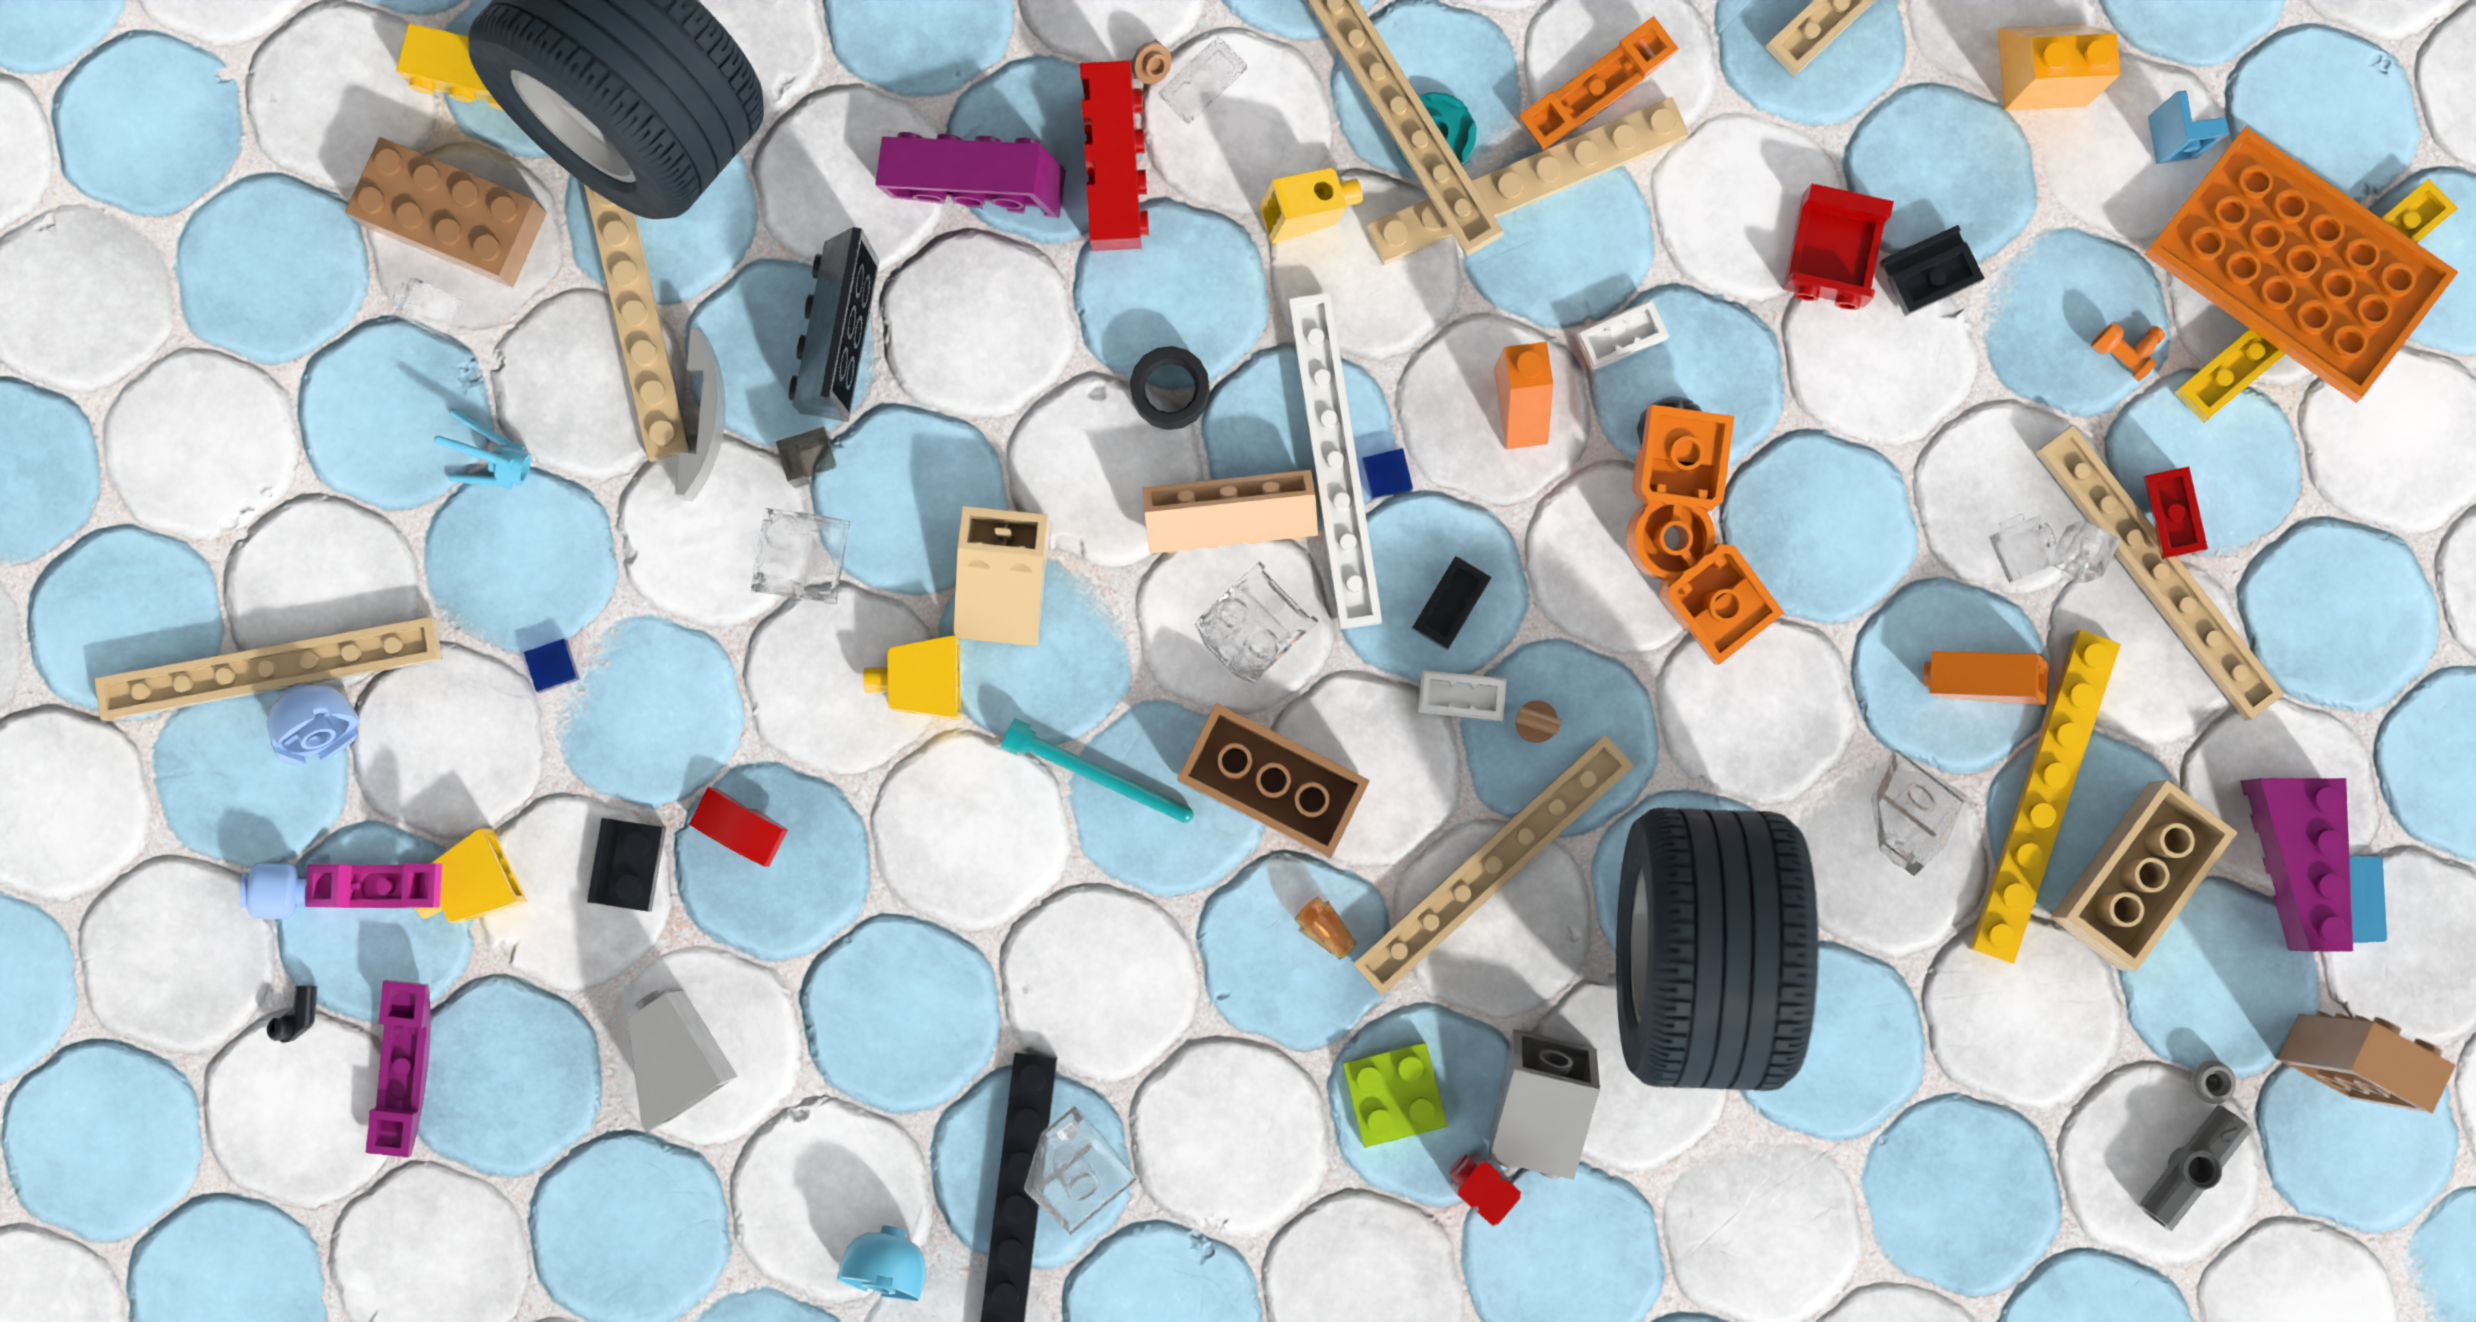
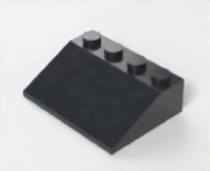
(836, 326)

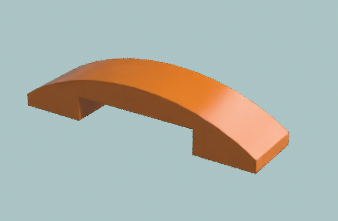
(1599, 85)

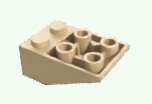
(1000, 575)

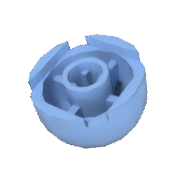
(311, 722)

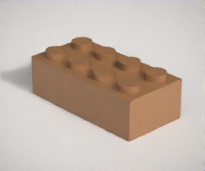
(446, 212)
(1273, 780)
(2367, 1060)

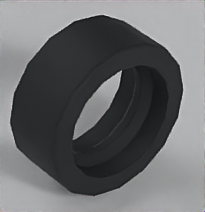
(1164, 356)

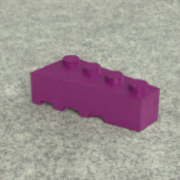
(971, 172)
(2307, 857)

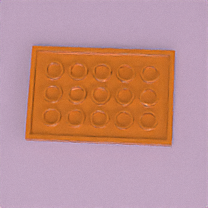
(2301, 264)

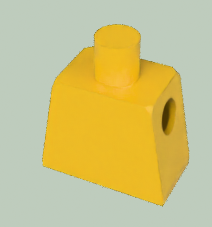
(1306, 203)
(920, 678)
(476, 879)

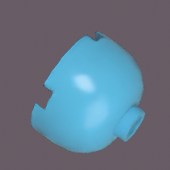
(884, 1264)

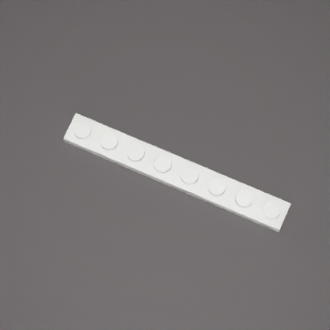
(1335, 461)

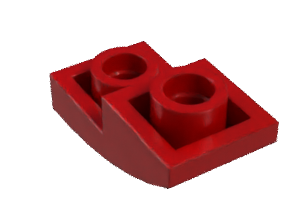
(738, 827)

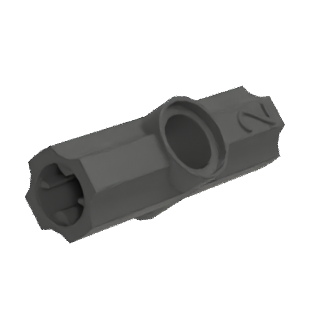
(2213, 1146)

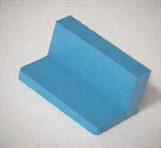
(2177, 136)
(2368, 899)

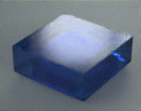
(1387, 474)
(551, 665)

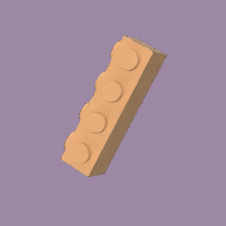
(1230, 511)

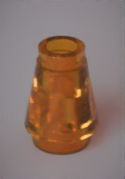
(1324, 926)

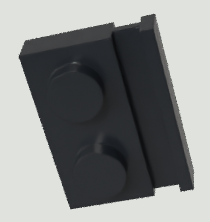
(1931, 270)
(626, 864)

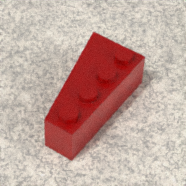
(1112, 156)

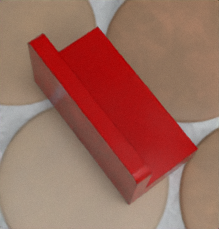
(2175, 513)

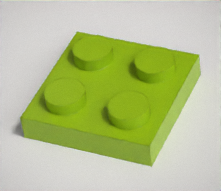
(1394, 1094)

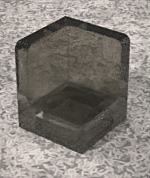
(806, 455)

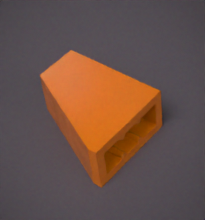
(1524, 394)
(1988, 677)

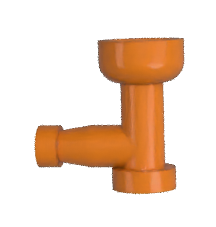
(2135, 359)

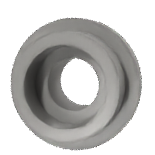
(2225, 1082)

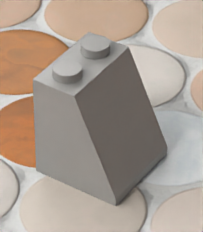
(673, 1057)
(1544, 1105)

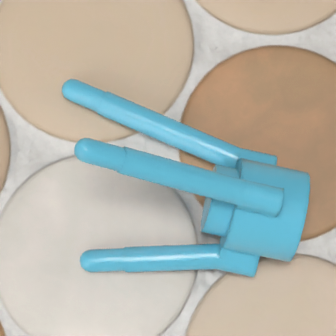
(508, 464)

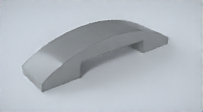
(696, 468)

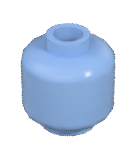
(272, 891)

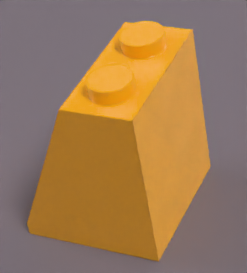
(2056, 65)

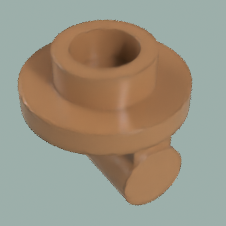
(1151, 62)
(1537, 721)

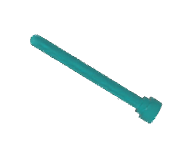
(1023, 740)

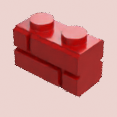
(1483, 1187)

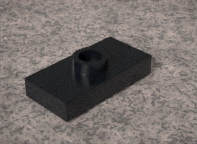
(1451, 603)

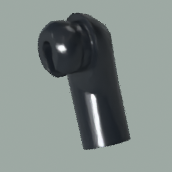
(298, 1019)

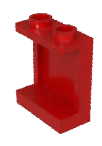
(1836, 246)

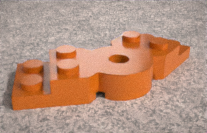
(1703, 583)

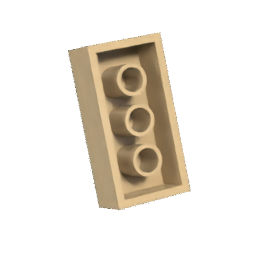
(2143, 875)

